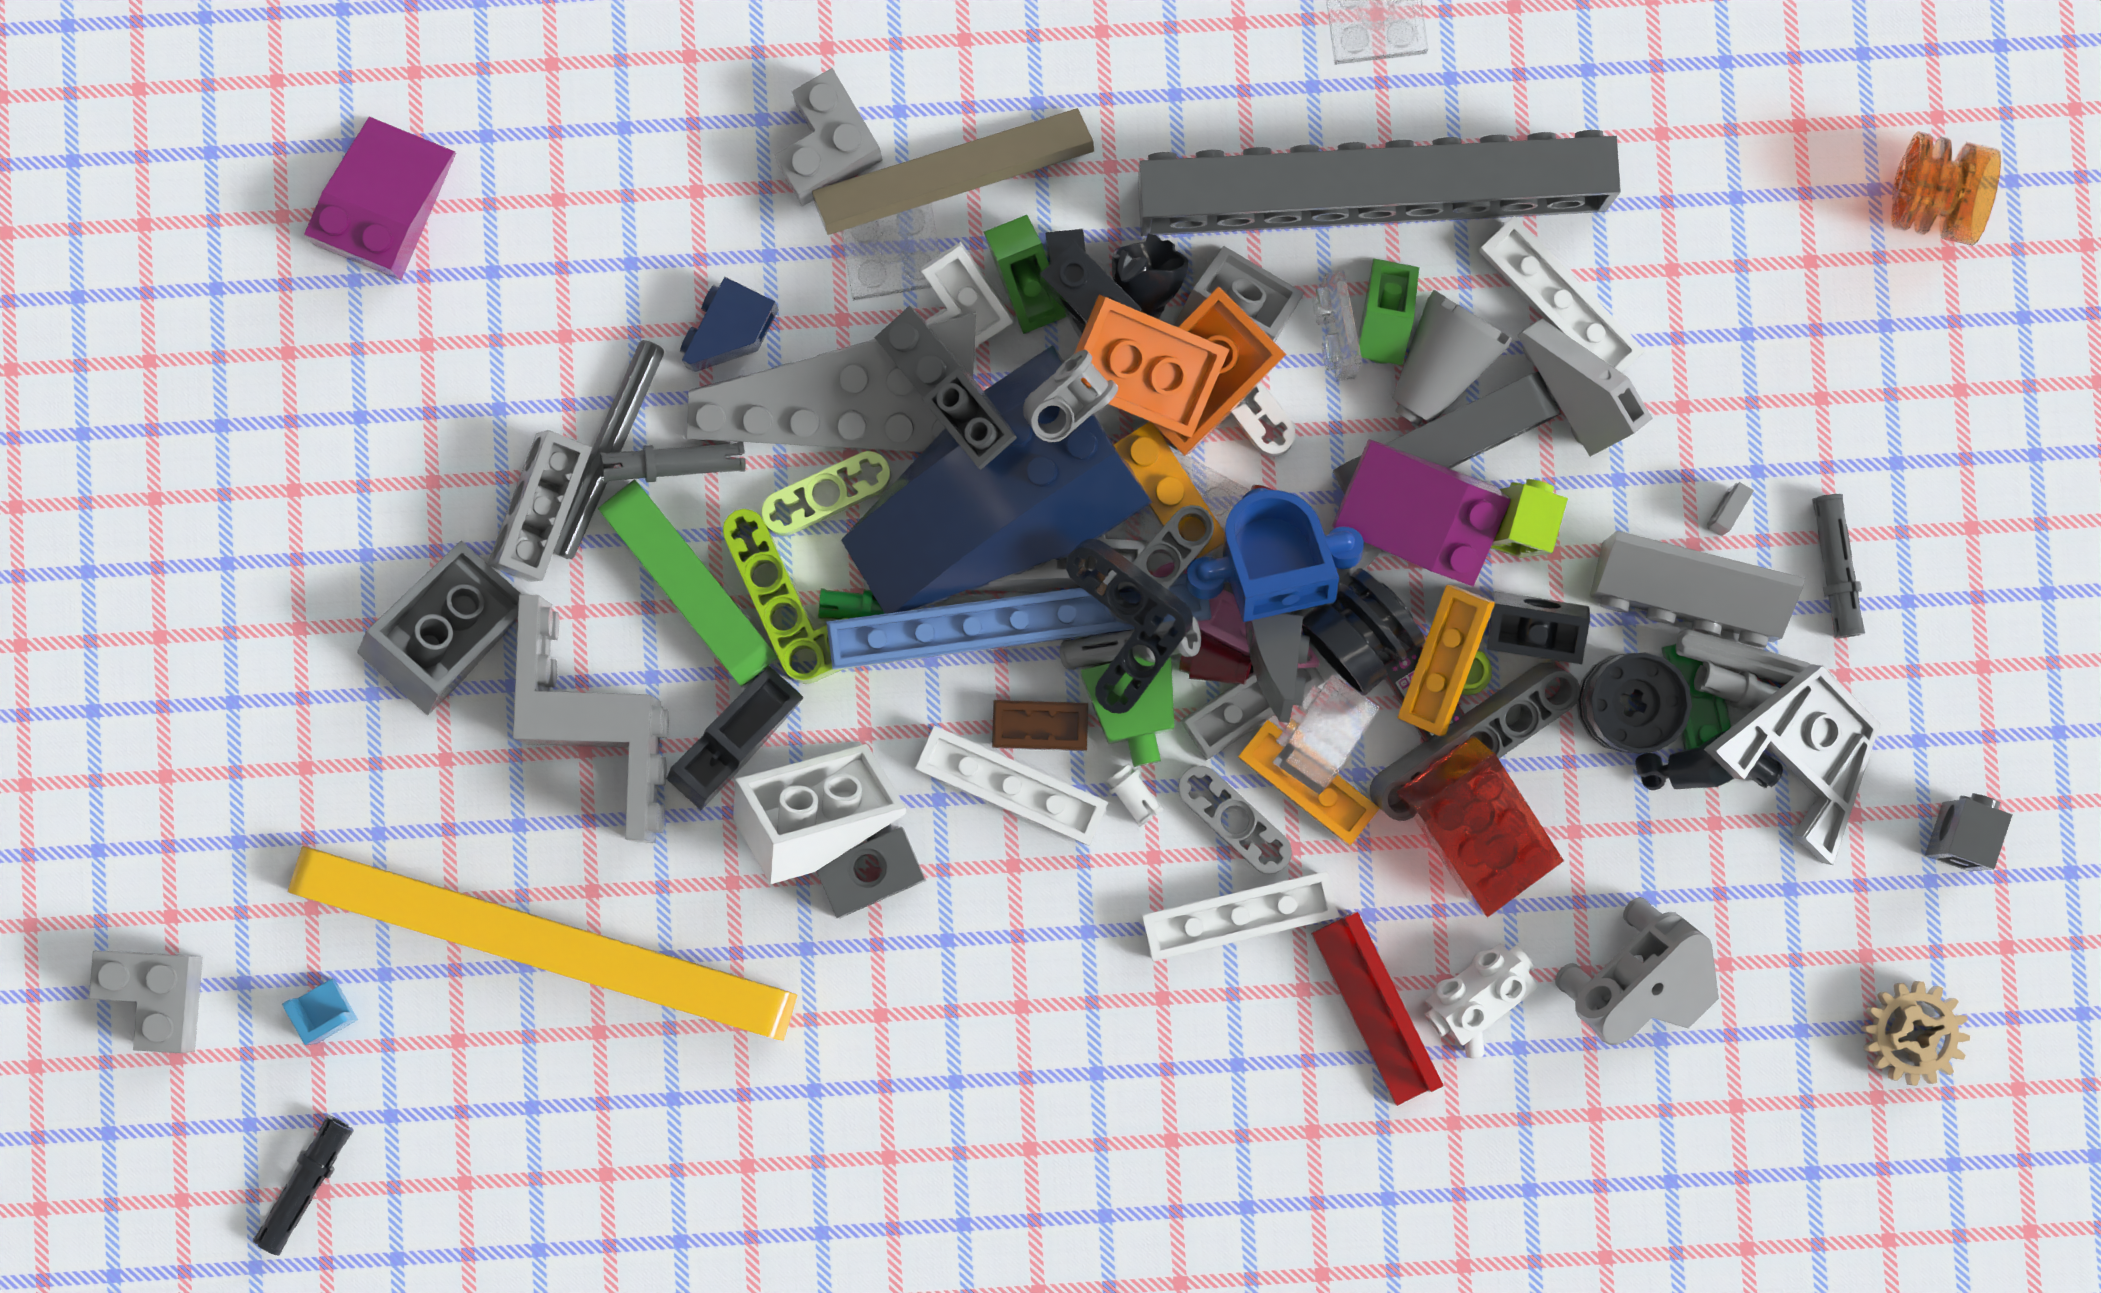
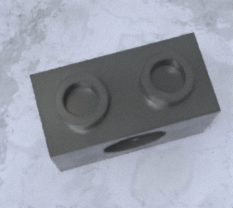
(1969, 833)
(898, 872)

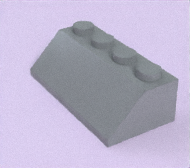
(1695, 588)

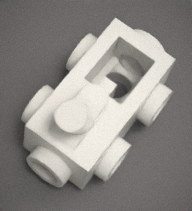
(1480, 996)

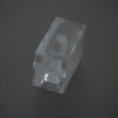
(1325, 733)

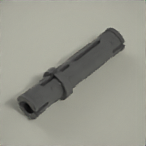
(672, 461)
(1838, 566)

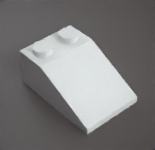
(813, 810)

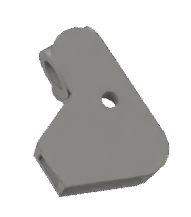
(1670, 985)

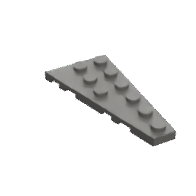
(829, 400)

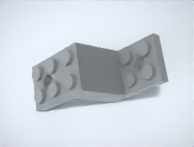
(589, 718)

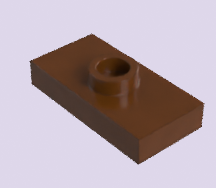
(1040, 725)

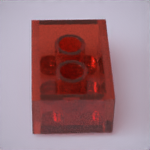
(1480, 826)

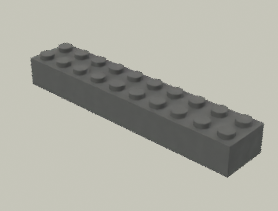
(1378, 183)

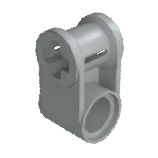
(1070, 395)

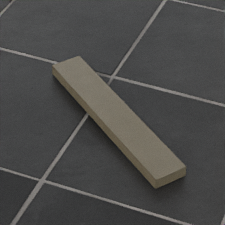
(952, 171)

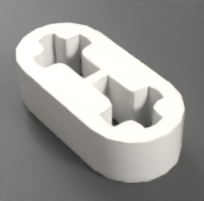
(1275, 417)

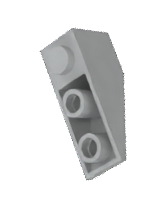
(1589, 391)

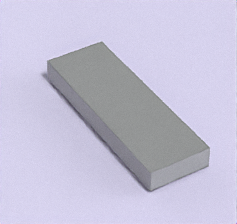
(1235, 713)

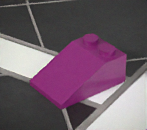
(380, 198)
(1422, 511)

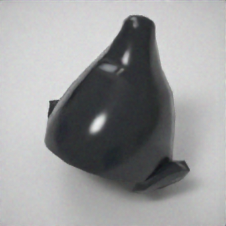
(1150, 273)

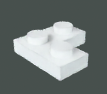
(966, 291)

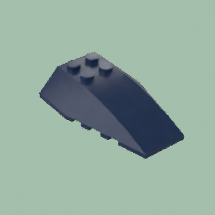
(964, 526)

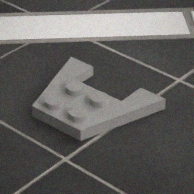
(1821, 738)

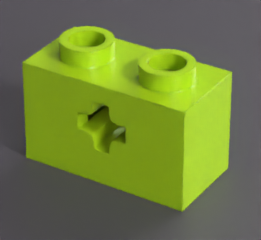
(1530, 520)

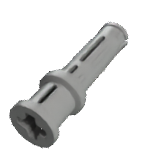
(1105, 647)

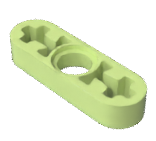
(799, 518)

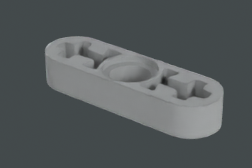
(1268, 836)

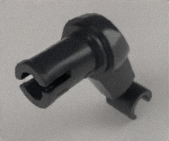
(1700, 770)

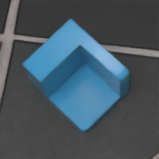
(320, 1012)

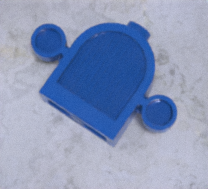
(1276, 557)

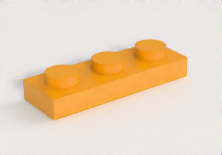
(1166, 483)
(1446, 660)
(1337, 808)

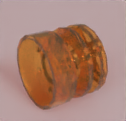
(1955, 190)

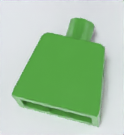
(1148, 717)

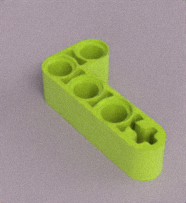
(777, 595)

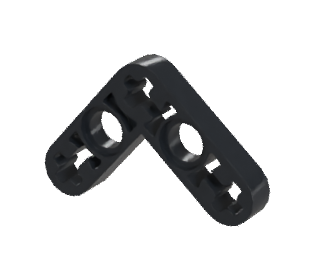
(1144, 616)

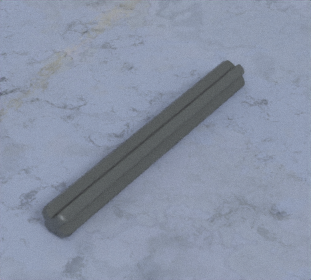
(610, 439)

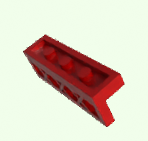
(1376, 1008)

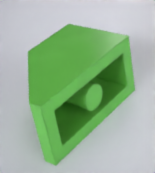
(1019, 262)
(1388, 312)

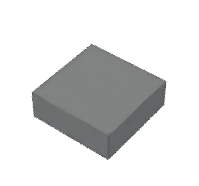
(1729, 508)

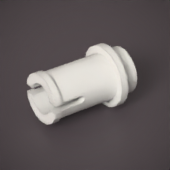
(1134, 794)

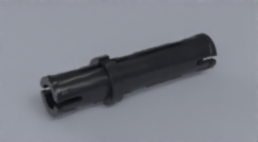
(313, 1167)

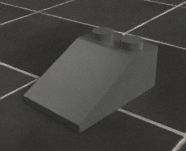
(441, 627)

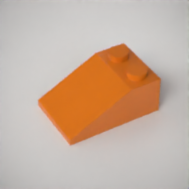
(1247, 362)

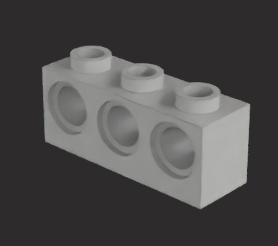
(539, 506)

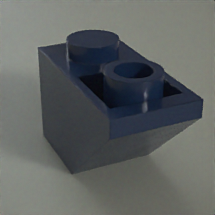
(731, 327)

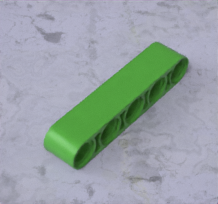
(688, 583)

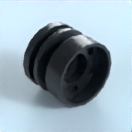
(1360, 632)
(1657, 689)

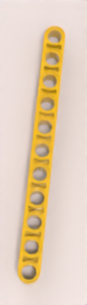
(542, 943)

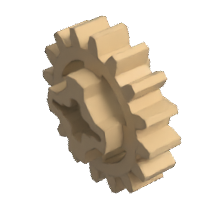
(1923, 1050)

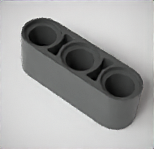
(1173, 545)

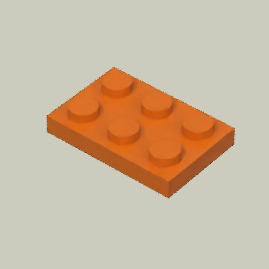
(1157, 366)

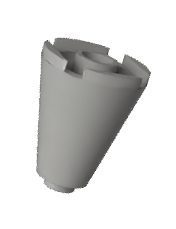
(1444, 358)

